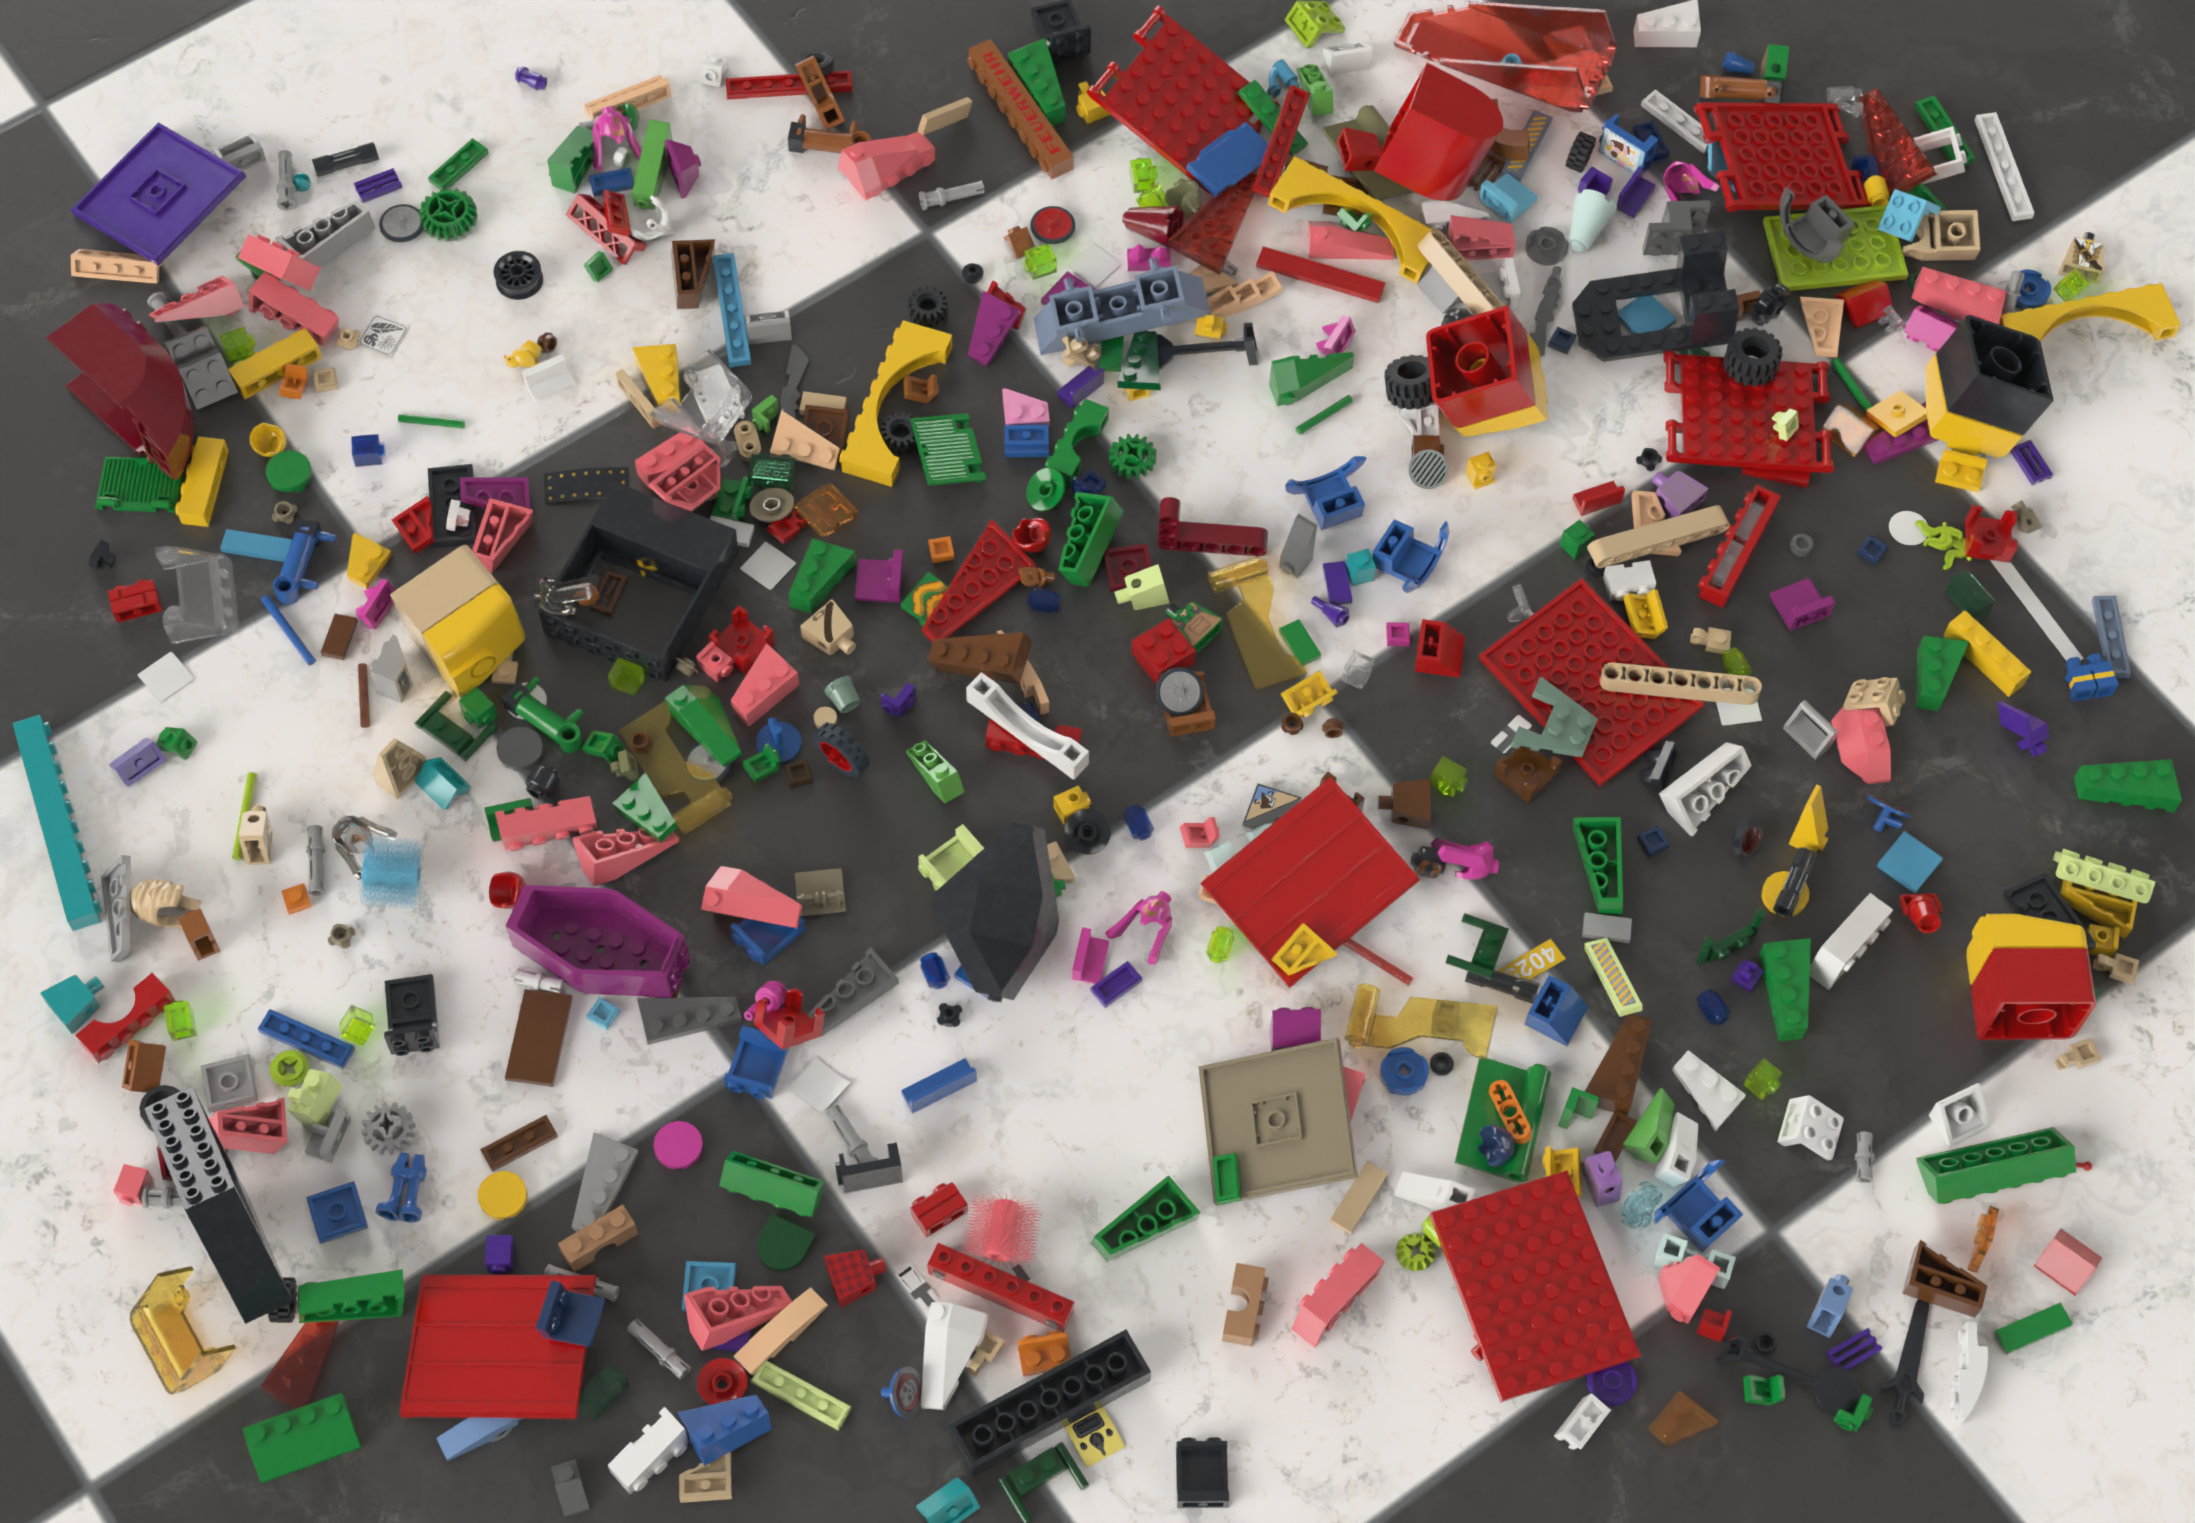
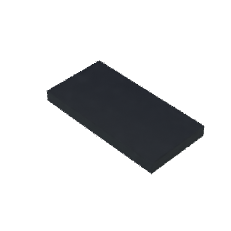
(444, 486)

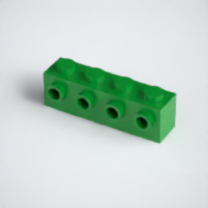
(771, 1184)

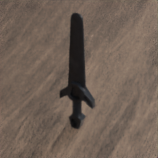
(1907, 1372)

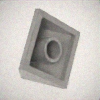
(768, 327)

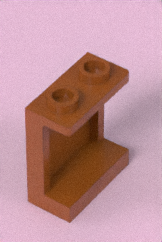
(1197, 721)

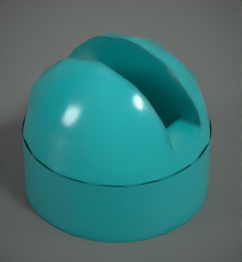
(302, 182)

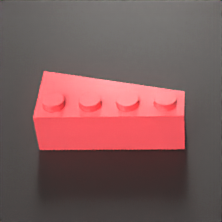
(923, 157)
(1958, 296)
(291, 308)
(546, 823)
(1336, 1293)

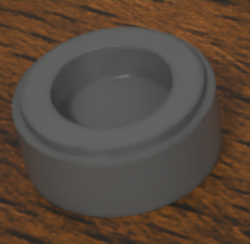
(1801, 545)

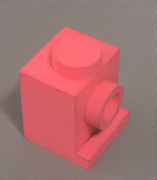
(707, 662)

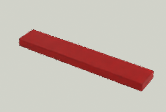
(782, 85)
(1280, 141)
(1320, 274)

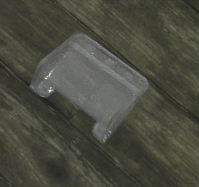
(711, 403)
(204, 591)

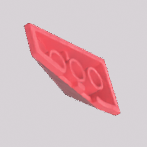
(874, 161)
(614, 854)
(725, 1314)

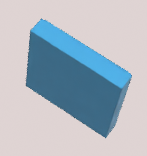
(1645, 315)
(1909, 862)
(708, 1274)

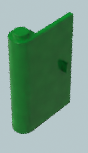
(1530, 1090)

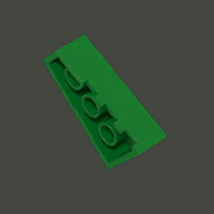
(1037, 74)
(1088, 537)
(2134, 783)
(1602, 858)
(1787, 984)
(352, 1298)

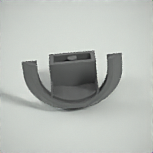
(1819, 231)

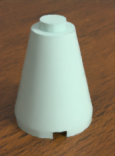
(1589, 218)

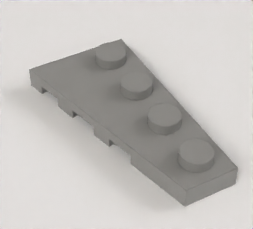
(117, 904)
(602, 1179)

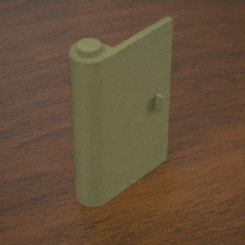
(1370, 121)

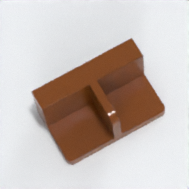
(143, 1066)

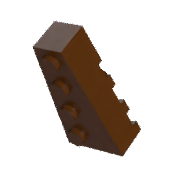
(995, 655)

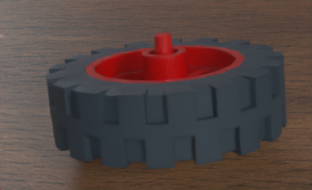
(841, 750)

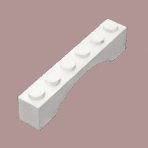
(1055, 748)

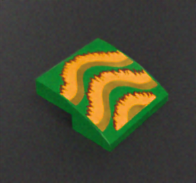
(924, 598)

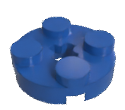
(2041, 290)
(1412, 1061)

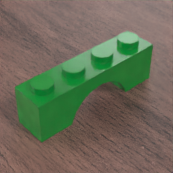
(1087, 422)

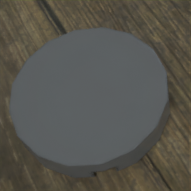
(1546, 246)
(519, 748)

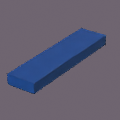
(306, 1039)

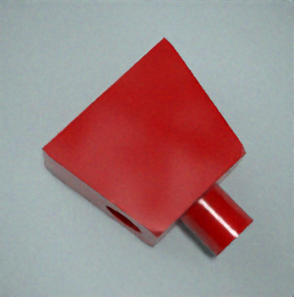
(1358, 150)

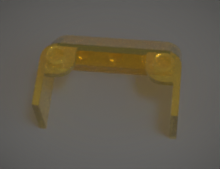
(168, 1336)

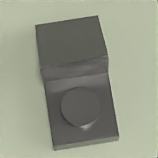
(570, 1488)

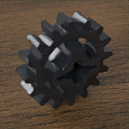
(1770, 304)

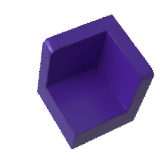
(1595, 181)

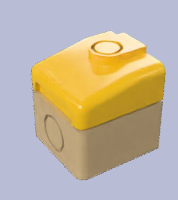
(460, 619)

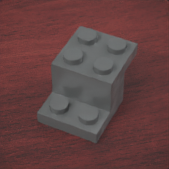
(1678, 220)
(201, 367)

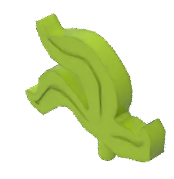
(1944, 540)
(1952, 554)

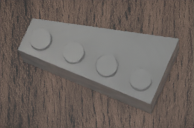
(330, 235)

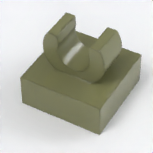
(625, 766)

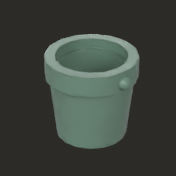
(843, 694)

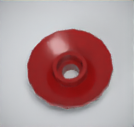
(720, 1371)

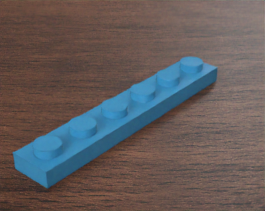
(731, 310)

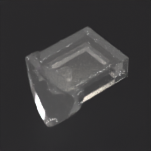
(1524, 609)

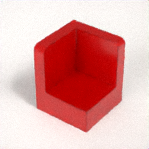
(1713, 1324)

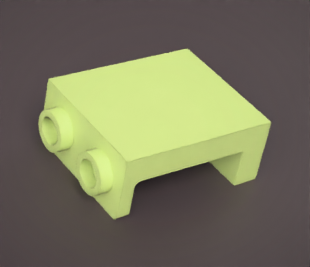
(949, 857)

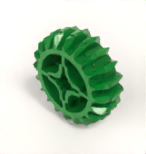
(443, 214)

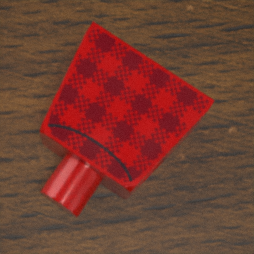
(853, 1274)

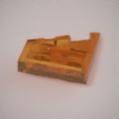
(1983, 1237)
(1681, 1420)

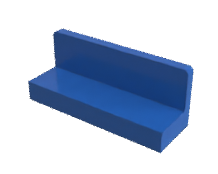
(939, 1085)

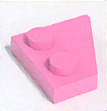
(1024, 410)

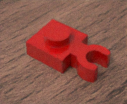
(787, 527)

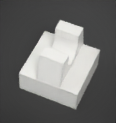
(457, 516)

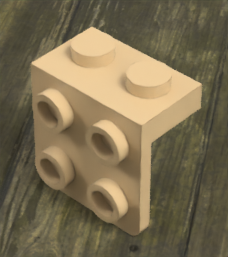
(1877, 693)

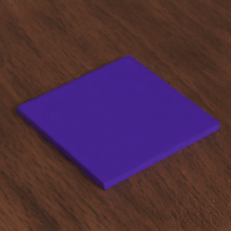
(158, 193)

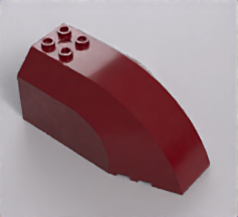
(129, 383)

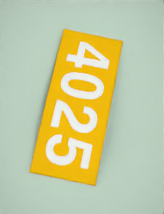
(1534, 961)

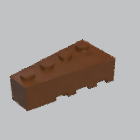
(1620, 1068)

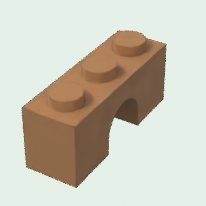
(583, 1245)
(1241, 1325)

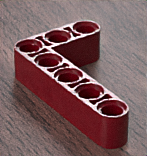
(1207, 537)

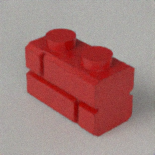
(134, 600)
(938, 1208)

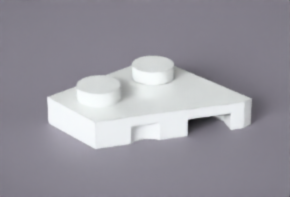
(1421, 421)

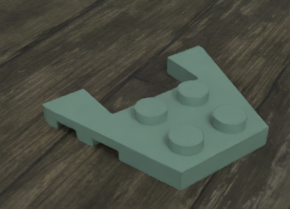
(1566, 729)

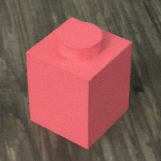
(131, 1184)

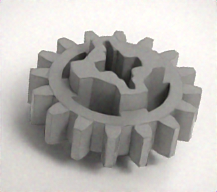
(398, 1131)

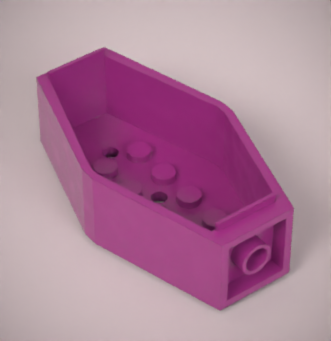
(594, 920)

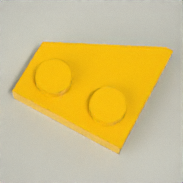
(366, 560)
(1302, 951)

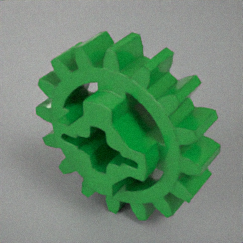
(1132, 456)

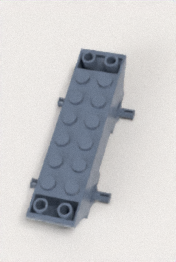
(1149, 302)

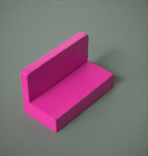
(1089, 958)

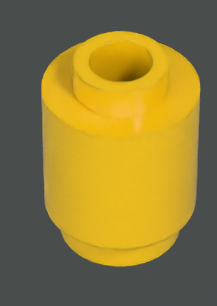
(1877, 191)

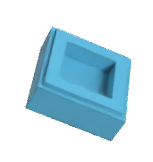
(603, 1013)

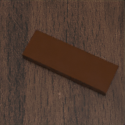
(519, 1143)

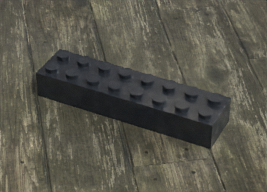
(1049, 1402)

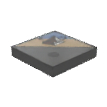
(1268, 806)

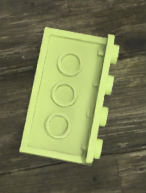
(2104, 878)

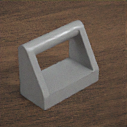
(244, 157)
(1808, 734)

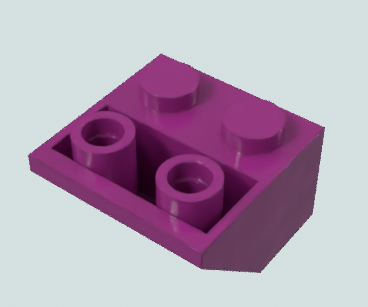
(1294, 1027)

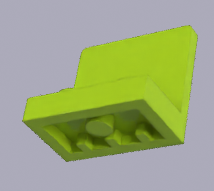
(1312, 19)

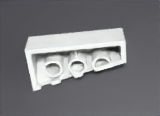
(1704, 786)

